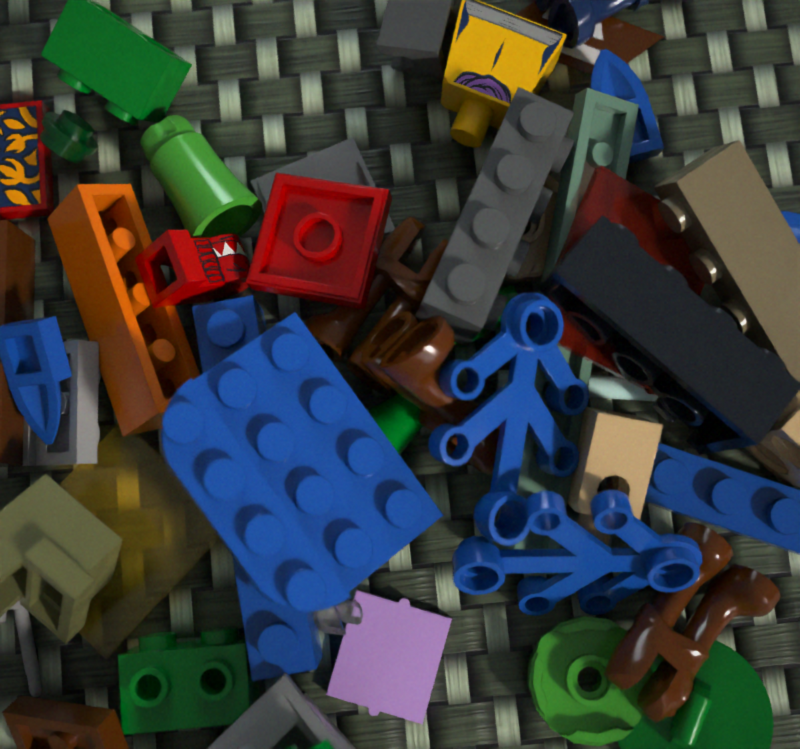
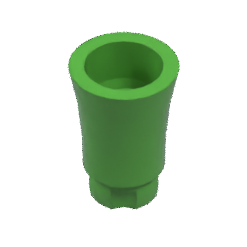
(198, 181)

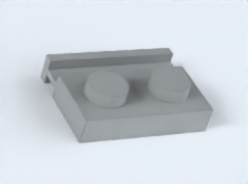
(78, 426)

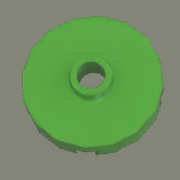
(579, 714)

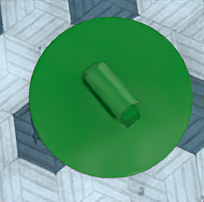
(723, 710)

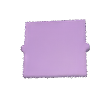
(390, 657)

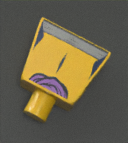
(487, 64)

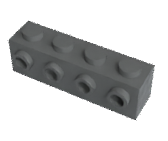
(491, 225)

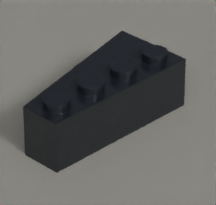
(670, 340)

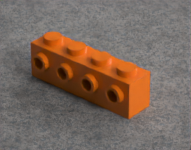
(140, 346)

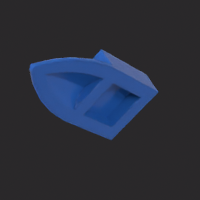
(617, 79)
(33, 367)

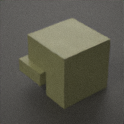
(54, 557)

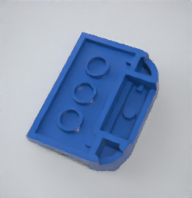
(292, 470)

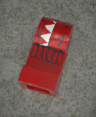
(203, 268)

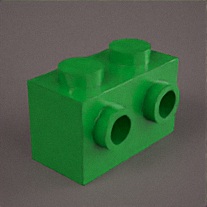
(116, 61)
(185, 682)

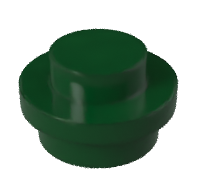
(68, 135)

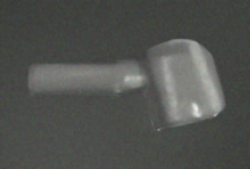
(331, 619)

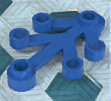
(515, 409)
(662, 561)

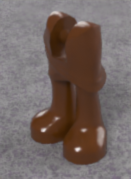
(338, 328)
(409, 361)
(730, 593)

